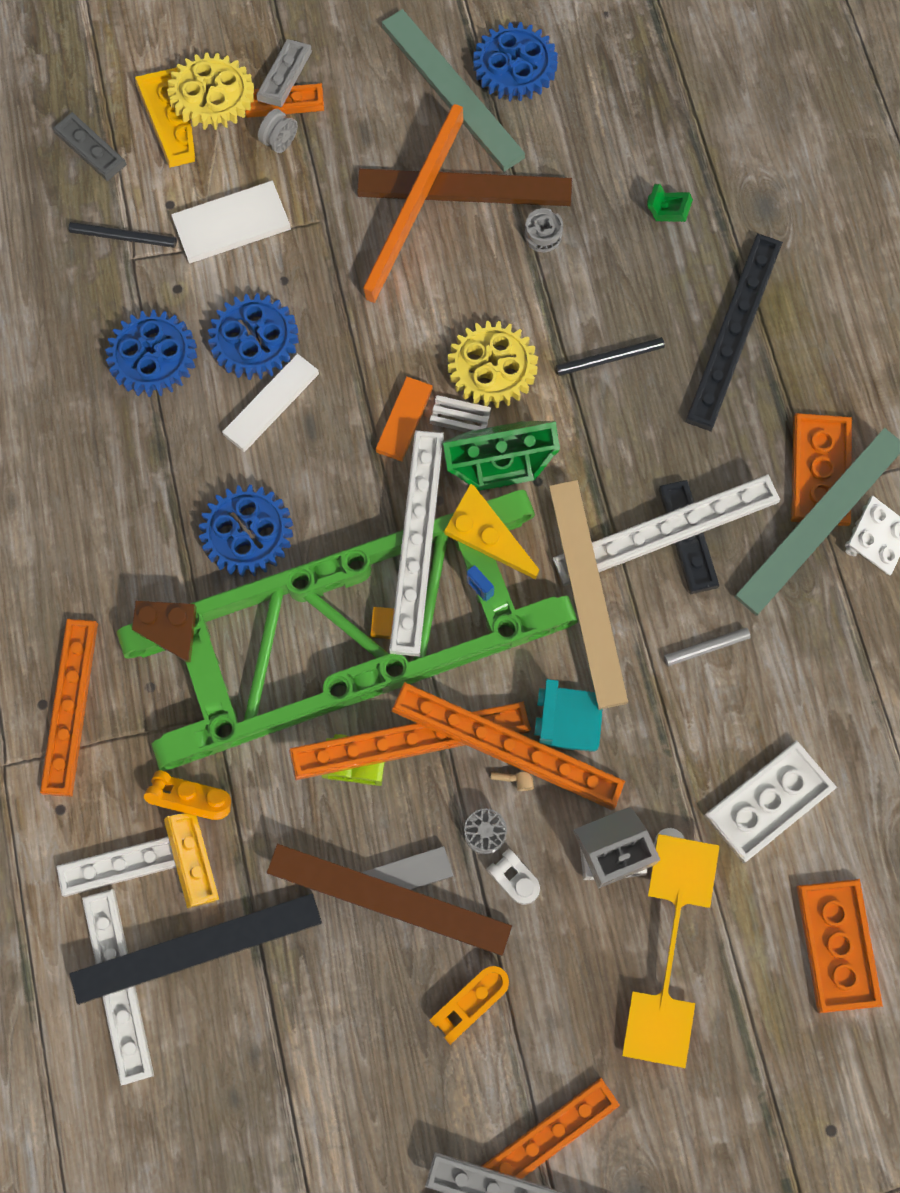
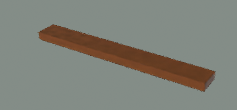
(469, 187)
(389, 899)

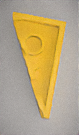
(481, 529)

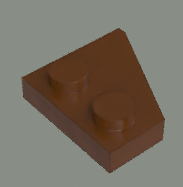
(166, 625)

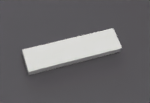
(270, 402)
(115, 866)

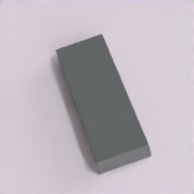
(89, 146)

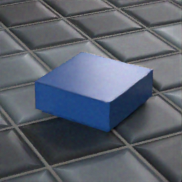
(480, 583)

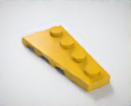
(172, 133)

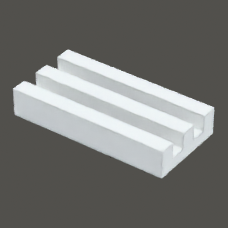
(463, 406)

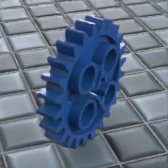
(523, 61)
(233, 350)
(167, 368)
(266, 514)

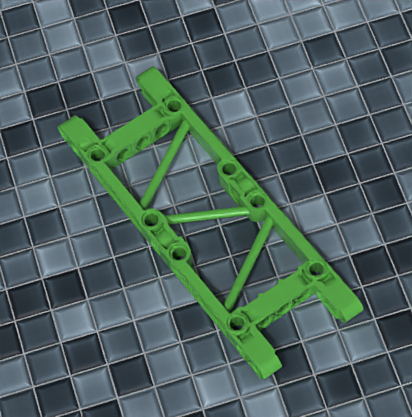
(362, 680)

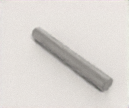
(707, 646)

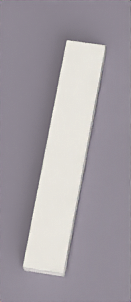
(121, 1007)

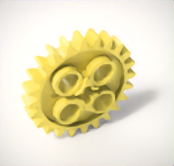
(210, 91)
(502, 384)

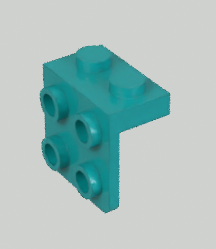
(568, 718)

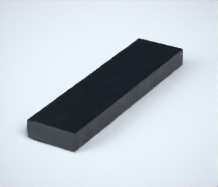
(693, 551)

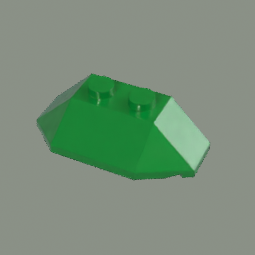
(502, 453)

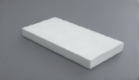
(231, 222)
(770, 801)

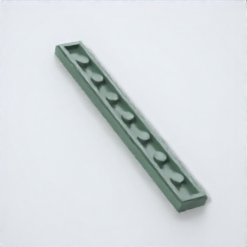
(453, 90)
(819, 522)

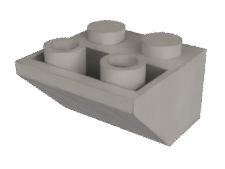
(616, 846)

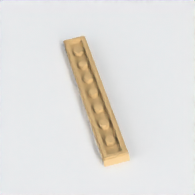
(588, 595)

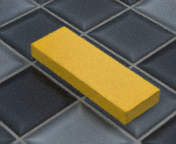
(191, 859)

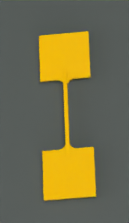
(658, 1024)

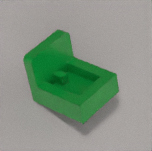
(669, 206)

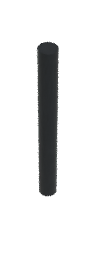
(121, 234)
(610, 356)

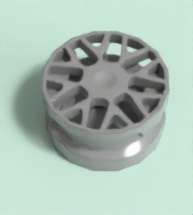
(277, 130)
(543, 229)
(485, 831)

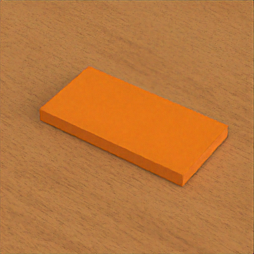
(819, 459)
(839, 946)

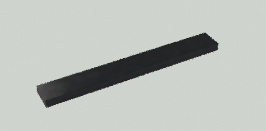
(733, 332)
(194, 949)

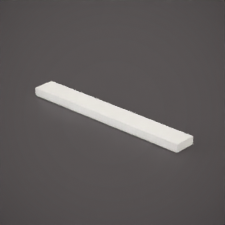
(679, 525)
(416, 544)

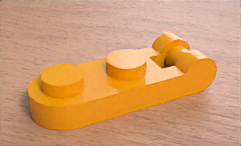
(188, 797)
(472, 1002)

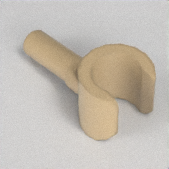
(523, 779)

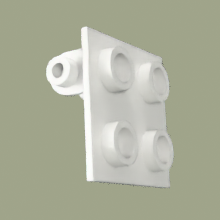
(876, 536)

